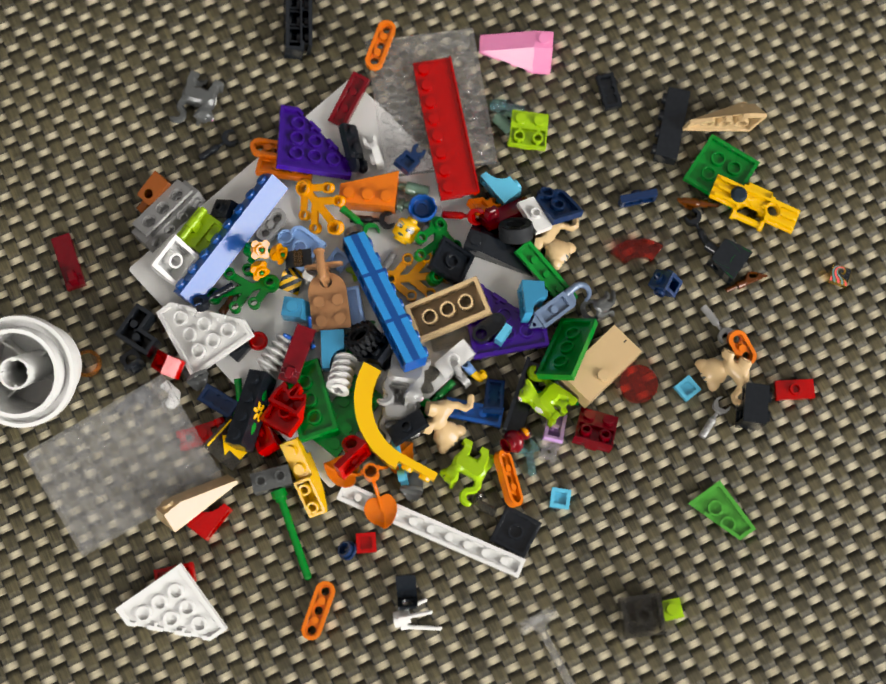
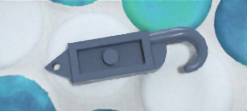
(558, 306)

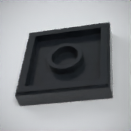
(450, 261)
(515, 531)

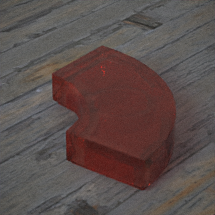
(636, 248)

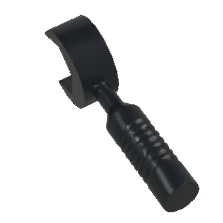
(213, 149)
(369, 219)
(695, 222)
(216, 294)

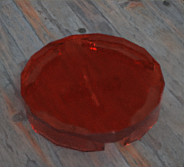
(638, 384)

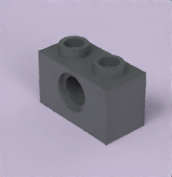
(271, 480)

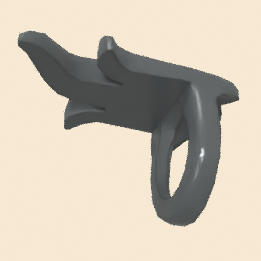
(601, 306)
(196, 382)
(415, 487)

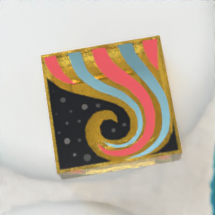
(839, 275)

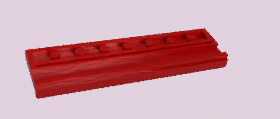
(445, 128)

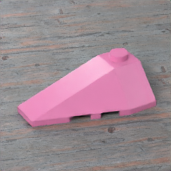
(522, 49)

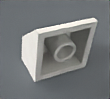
(174, 260)

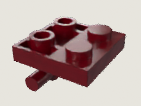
(595, 430)

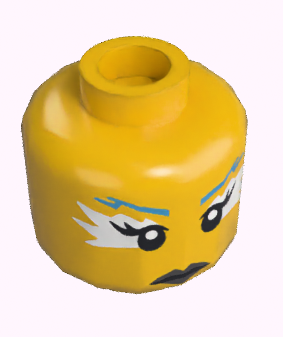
(405, 230)

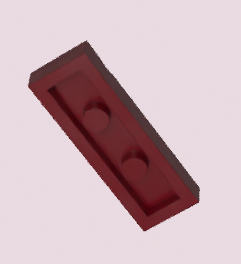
(349, 99)
(495, 215)
(68, 262)
(297, 354)

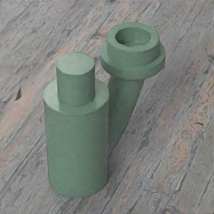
(501, 121)
(410, 189)

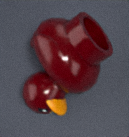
(514, 440)

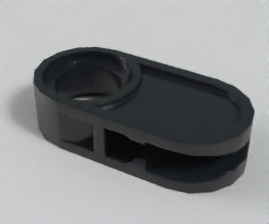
(492, 326)

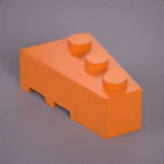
(372, 193)

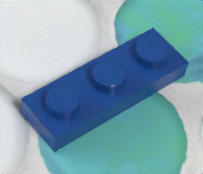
(476, 415)

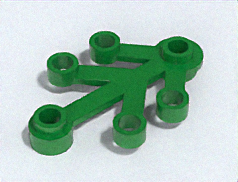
(438, 233)
(246, 289)

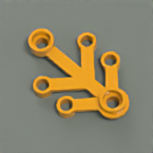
(318, 206)
(413, 277)

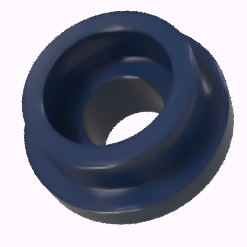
(347, 550)

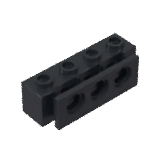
(293, 28)

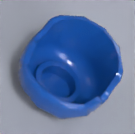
(422, 208)

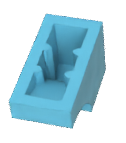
(503, 190)

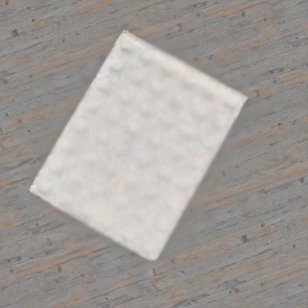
(399, 105)
(121, 464)

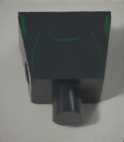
(727, 258)

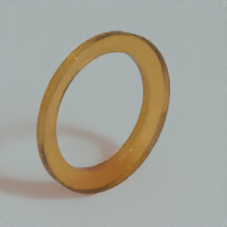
(99, 363)

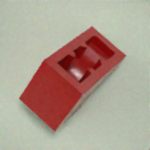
(207, 523)

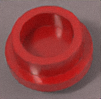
(259, 341)

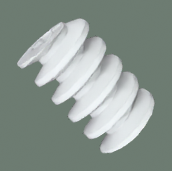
(274, 354)
(341, 374)

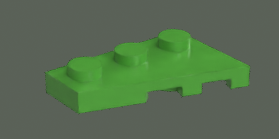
(723, 510)

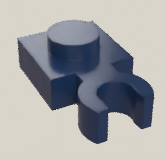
(409, 161)

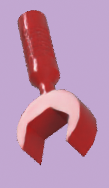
(460, 215)

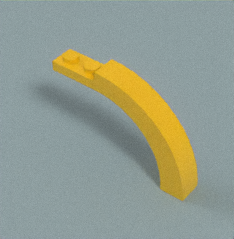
(363, 396)

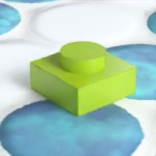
(672, 609)

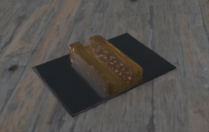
(298, 258)

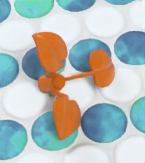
(377, 510)

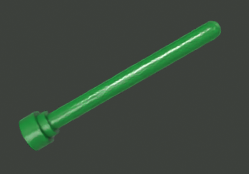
(280, 498)

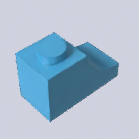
(530, 296)
(295, 309)
(331, 344)

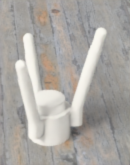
(403, 617)

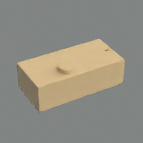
(449, 309)
(602, 365)

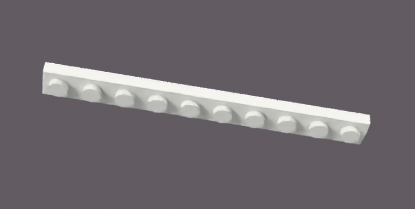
(441, 533)

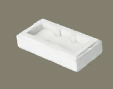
(531, 210)
(461, 352)

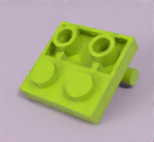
(528, 130)
(199, 230)

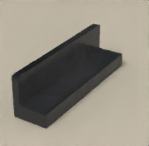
(519, 410)

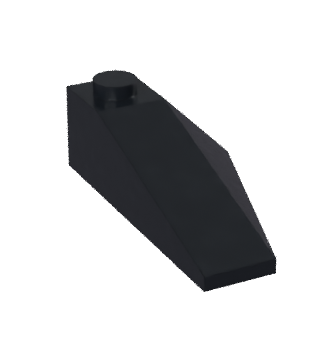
(487, 246)

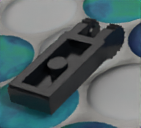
(352, 148)

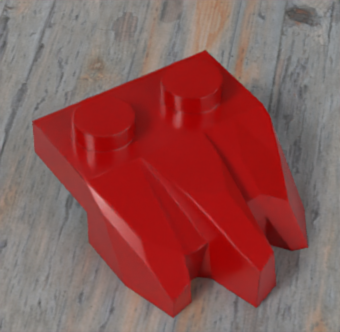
(285, 409)

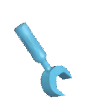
(402, 475)

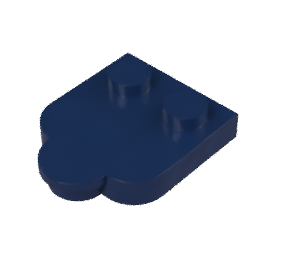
(557, 205)

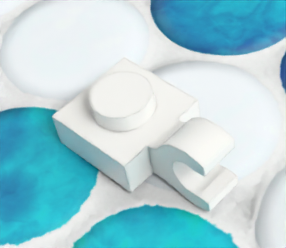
(375, 157)

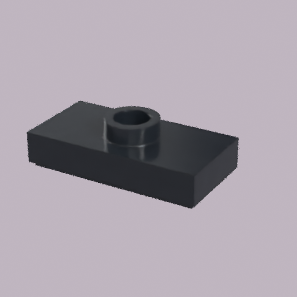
(608, 91)
(407, 427)

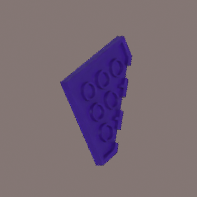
(305, 149)
(519, 339)

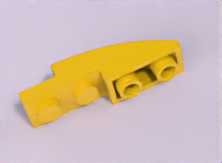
(307, 477)

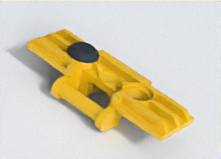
(756, 198)

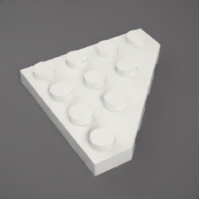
(202, 336)
(175, 606)

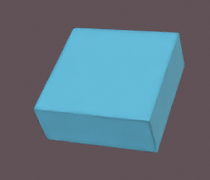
(503, 334)
(687, 388)
(560, 498)

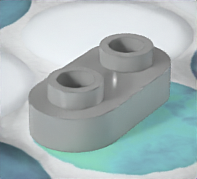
(271, 226)

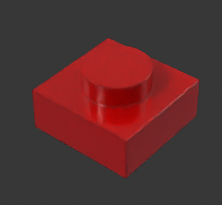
(366, 542)

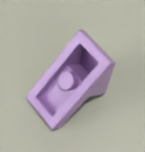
(556, 432)

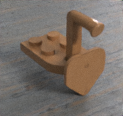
(329, 303)

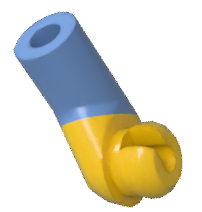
(472, 372)

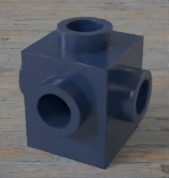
(665, 283)

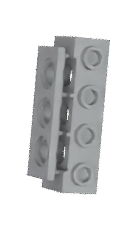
(167, 214)

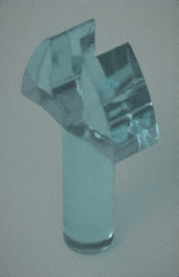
(500, 104)
(529, 457)

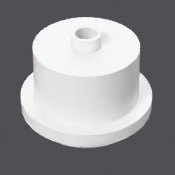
(36, 370)

